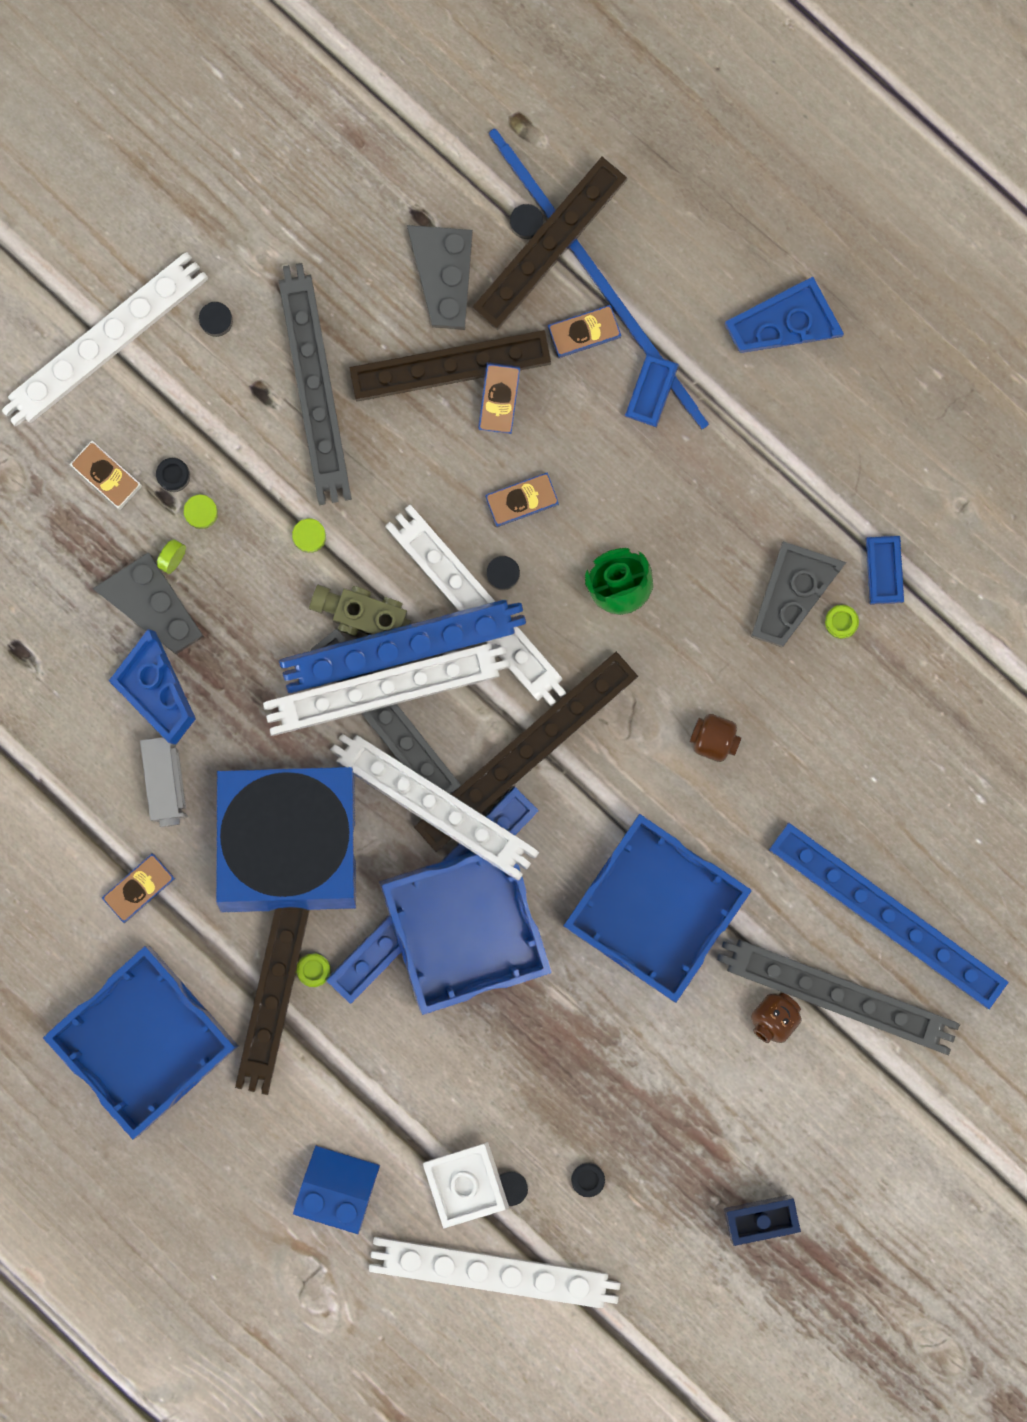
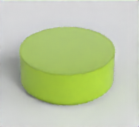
(200, 511)
(309, 535)
(171, 556)
(842, 621)
(313, 970)

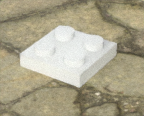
(465, 1185)

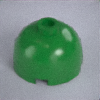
(620, 581)

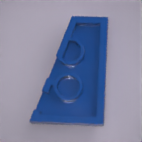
(785, 320)
(153, 688)

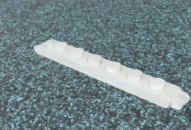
(104, 340)
(465, 593)
(385, 688)
(434, 805)
(493, 1273)

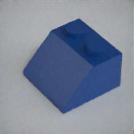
(336, 1189)

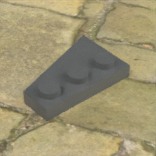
(444, 272)
(792, 591)
(151, 602)

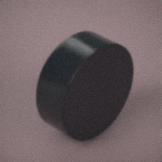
(526, 221)
(215, 319)
(173, 474)
(503, 573)
(588, 1179)
(514, 1187)

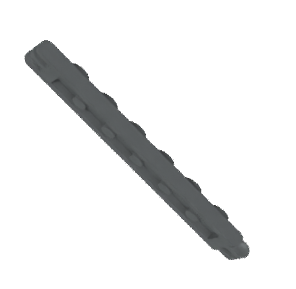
(314, 385)
(838, 995)

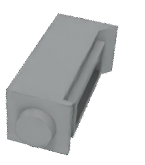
(163, 781)

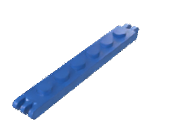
(401, 645)

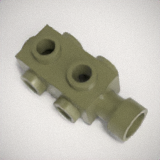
(370, 610)

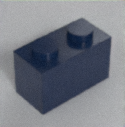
(762, 1220)

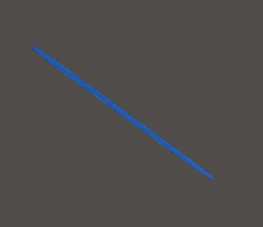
(595, 274)

